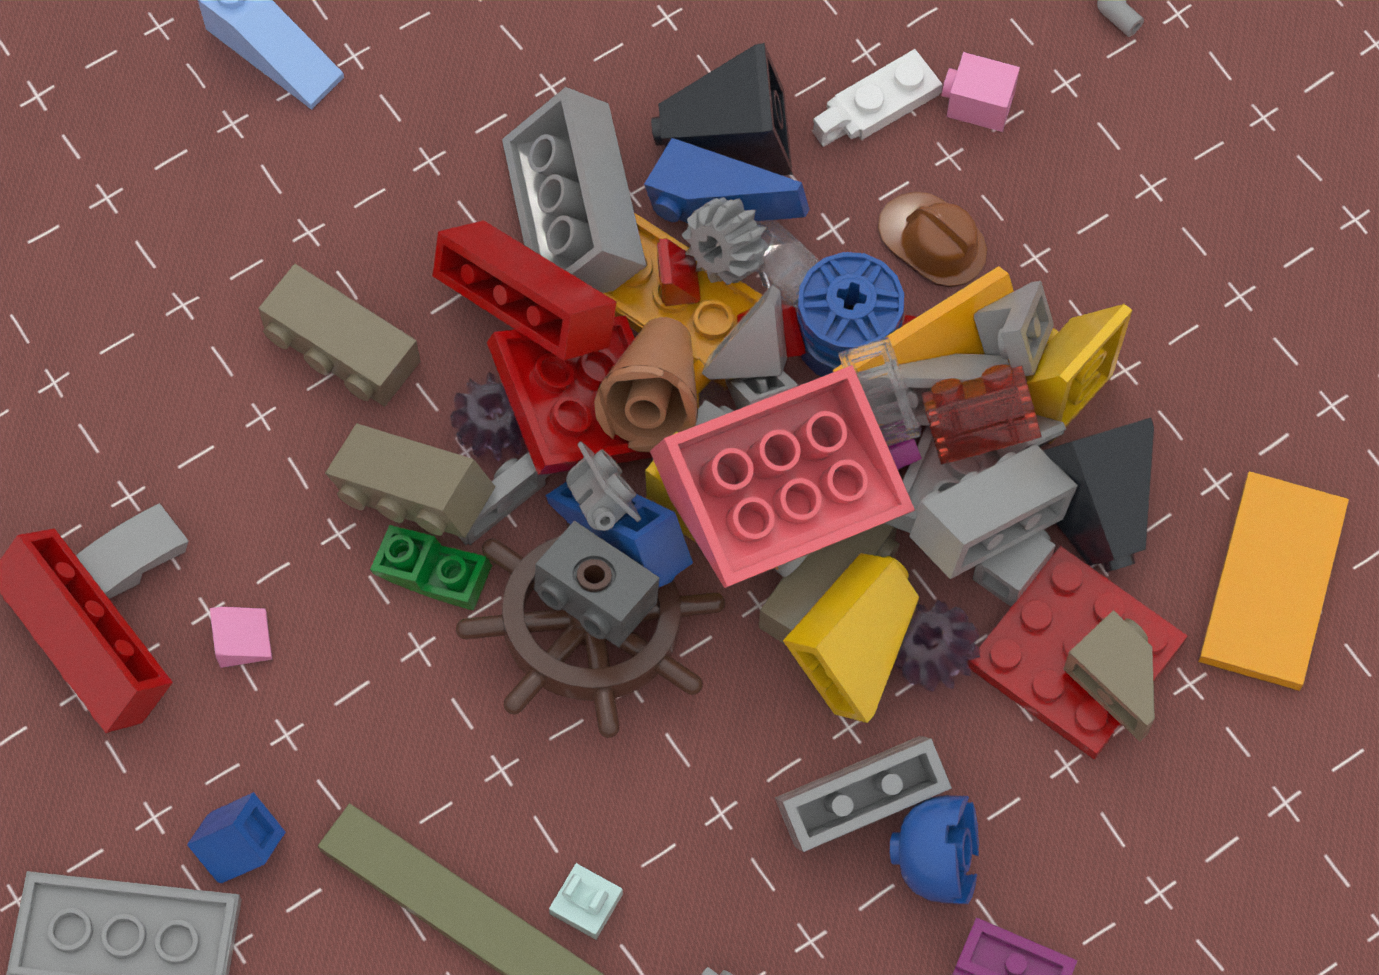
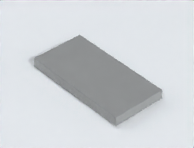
(121, 928)

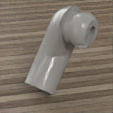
(1121, 15)

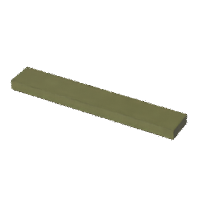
(445, 900)

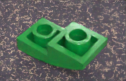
(431, 569)

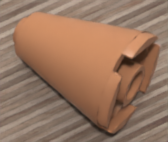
(650, 387)

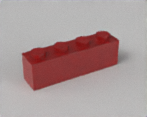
(524, 289)
(81, 630)

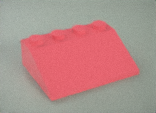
(783, 477)

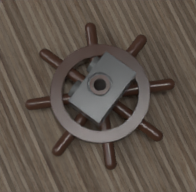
(596, 599)

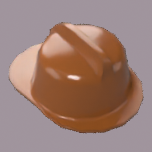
(933, 238)

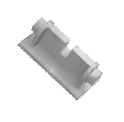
(601, 489)

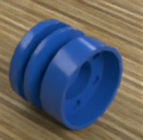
(823, 304)

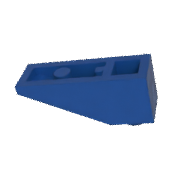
(693, 176)
(652, 542)

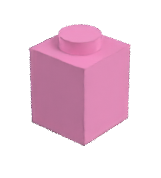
(980, 91)

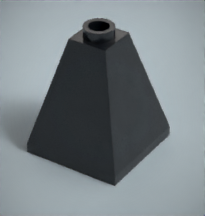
(732, 113)
(1112, 495)

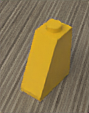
(855, 634)

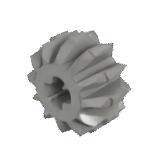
(725, 240)

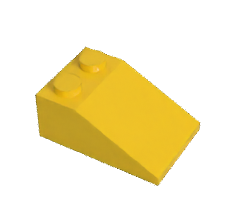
(1077, 363)

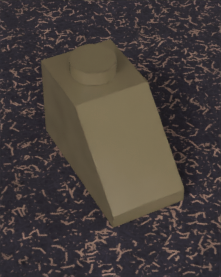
(1117, 671)

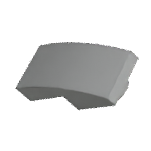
(132, 549)

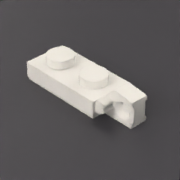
(878, 99)

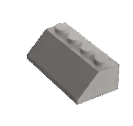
(575, 190)

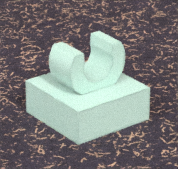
(586, 901)

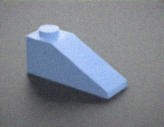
(273, 45)

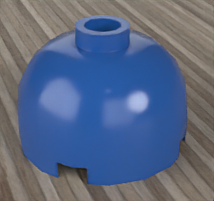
(938, 849)

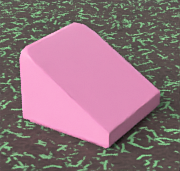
(240, 635)

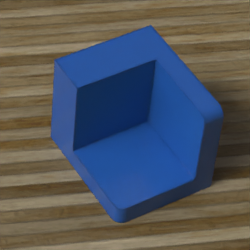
(236, 838)

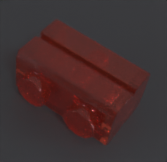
(980, 413)

